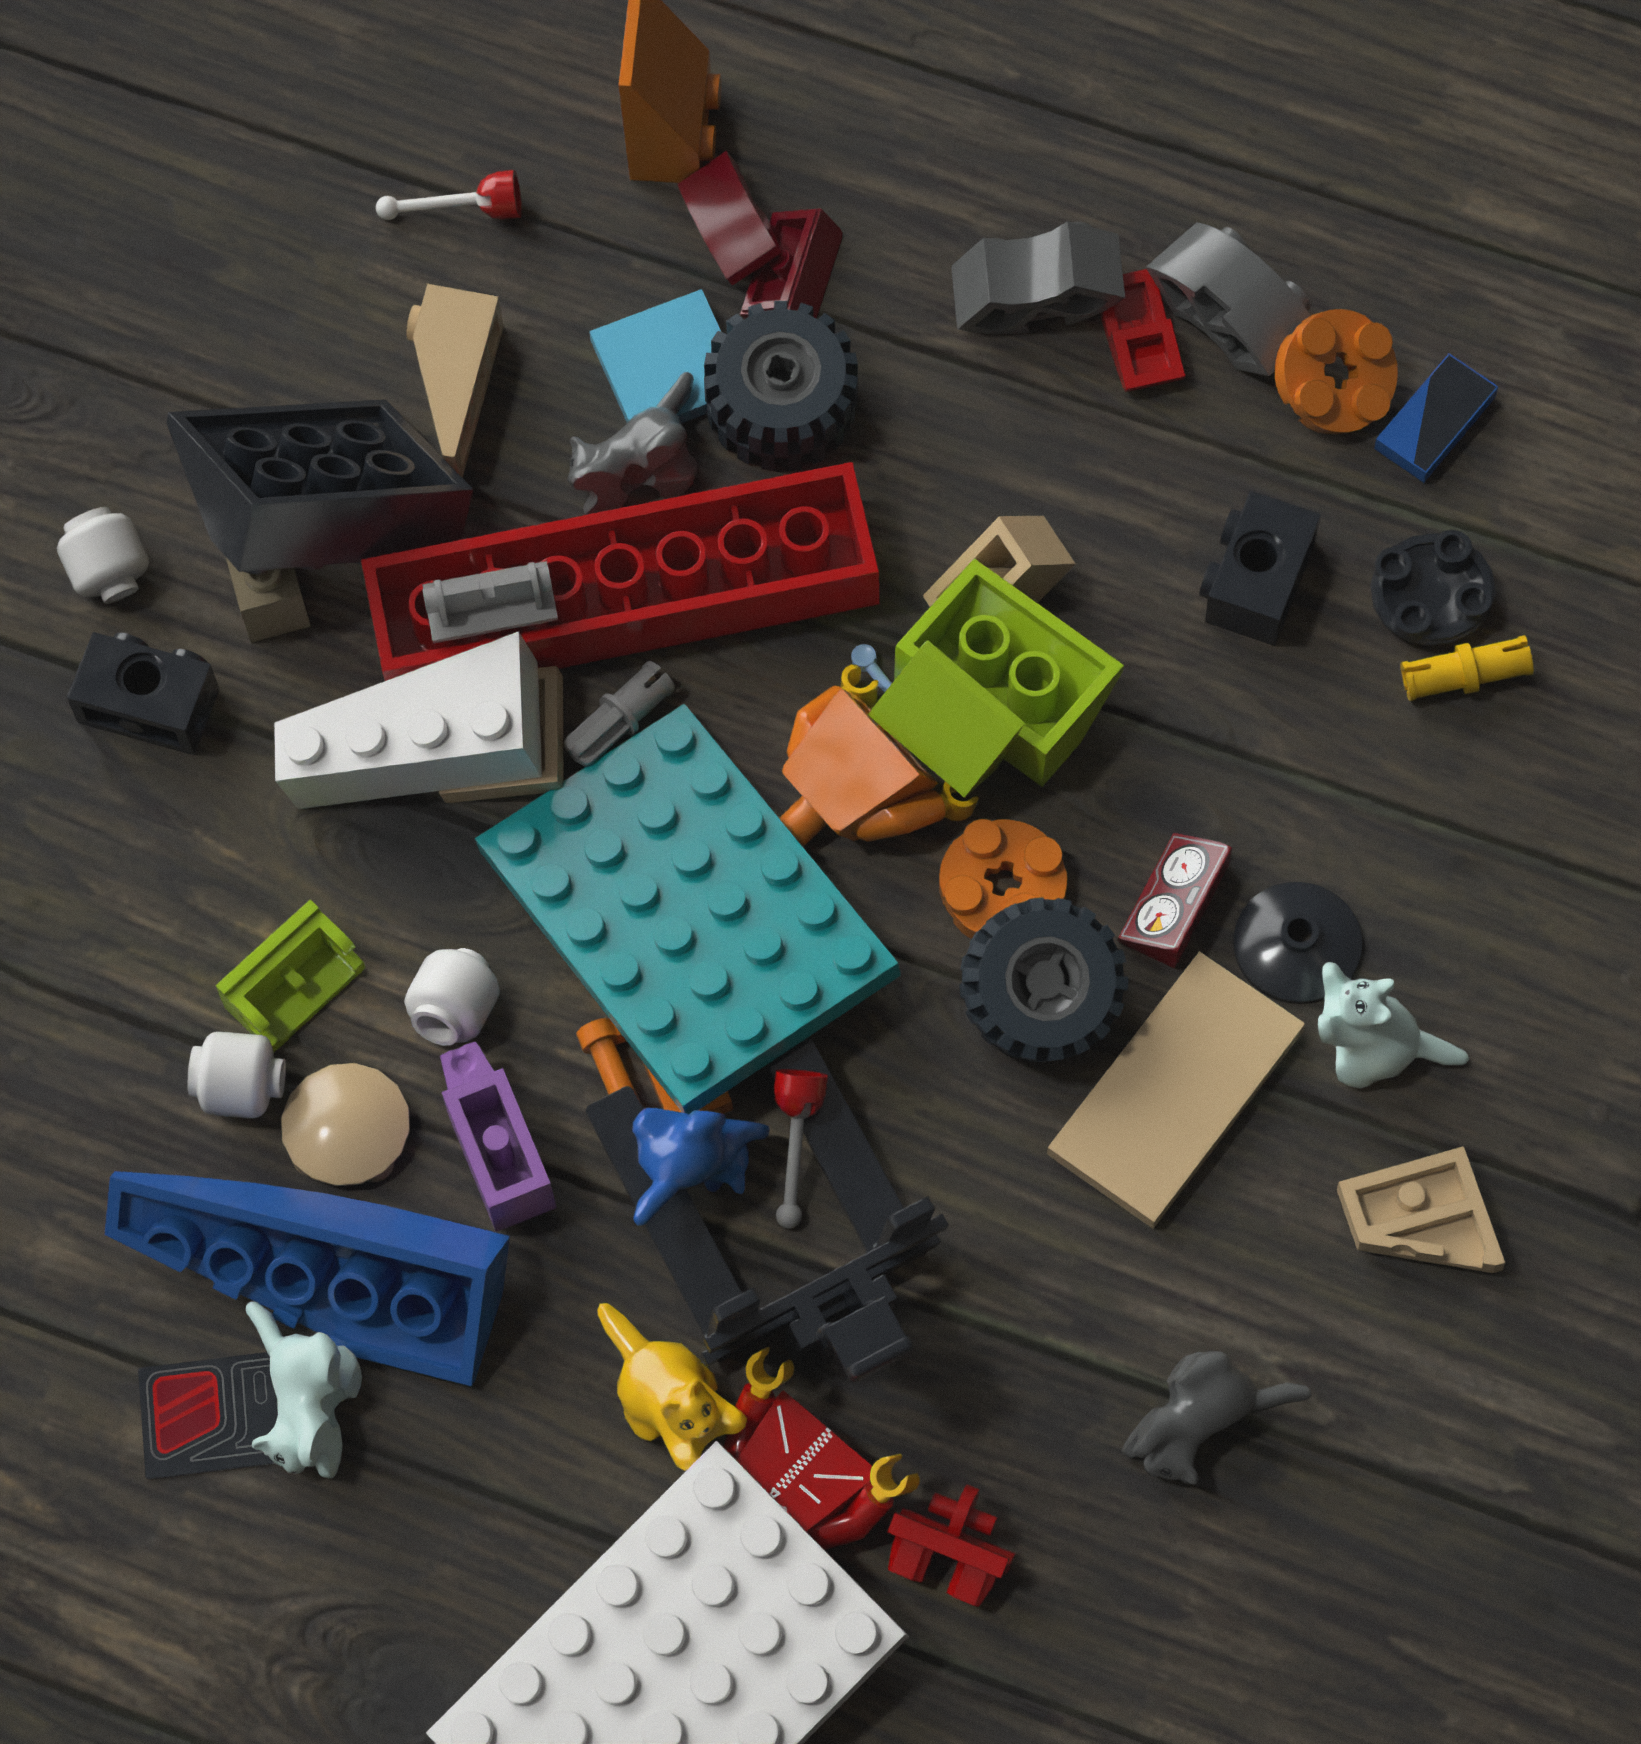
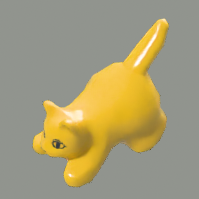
(668, 1392)

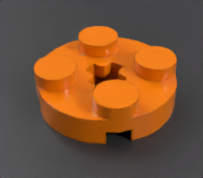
(1370, 364)
(986, 850)

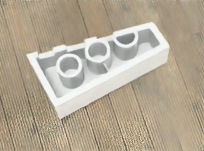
(420, 732)

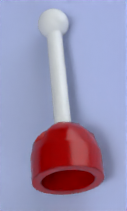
(496, 196)

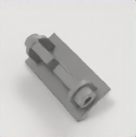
(489, 602)

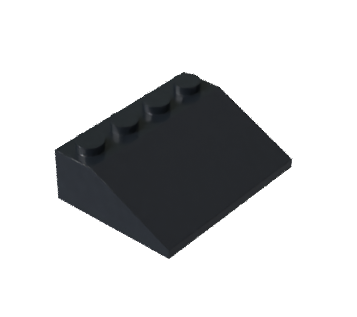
(317, 483)

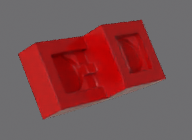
(1142, 336)

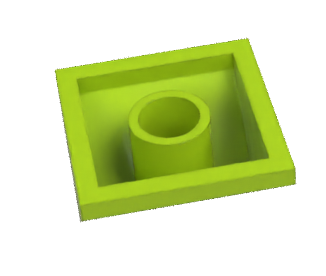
(947, 719)

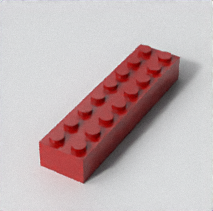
(650, 572)

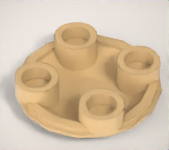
(345, 1125)

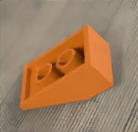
(665, 95)

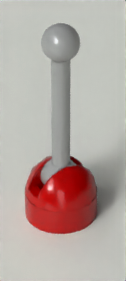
(799, 1096)

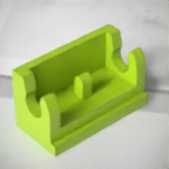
(290, 976)

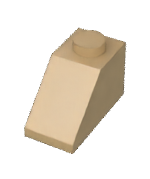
(1019, 551)

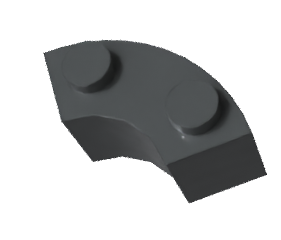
(1037, 278)
(1230, 295)

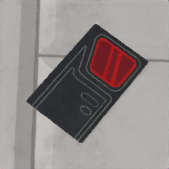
(206, 1414)

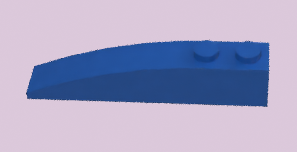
(354, 1269)

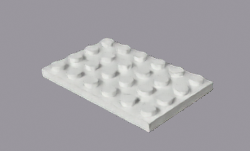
(688, 1631)

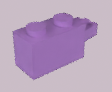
(494, 1138)

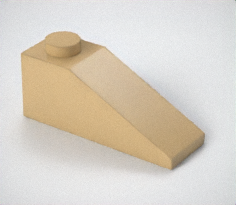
(455, 350)

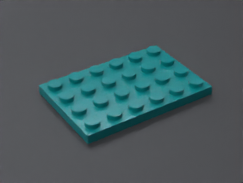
(687, 909)

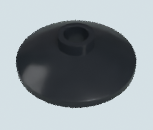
(1289, 968)

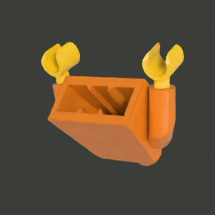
(858, 772)

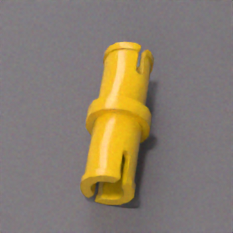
(1467, 668)

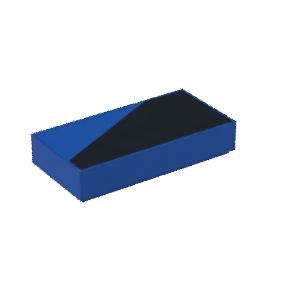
(1436, 417)

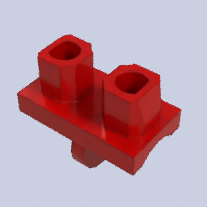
(977, 1559)

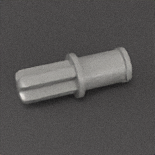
(618, 715)

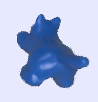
(690, 1150)

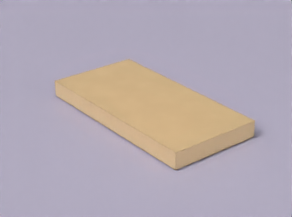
(1175, 1089)

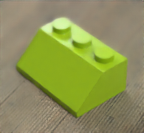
(1023, 659)

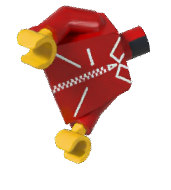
(807, 1465)

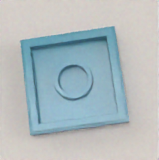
(652, 350)

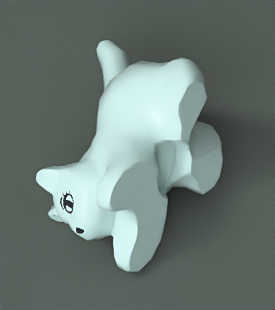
(1374, 1031)
(309, 1383)

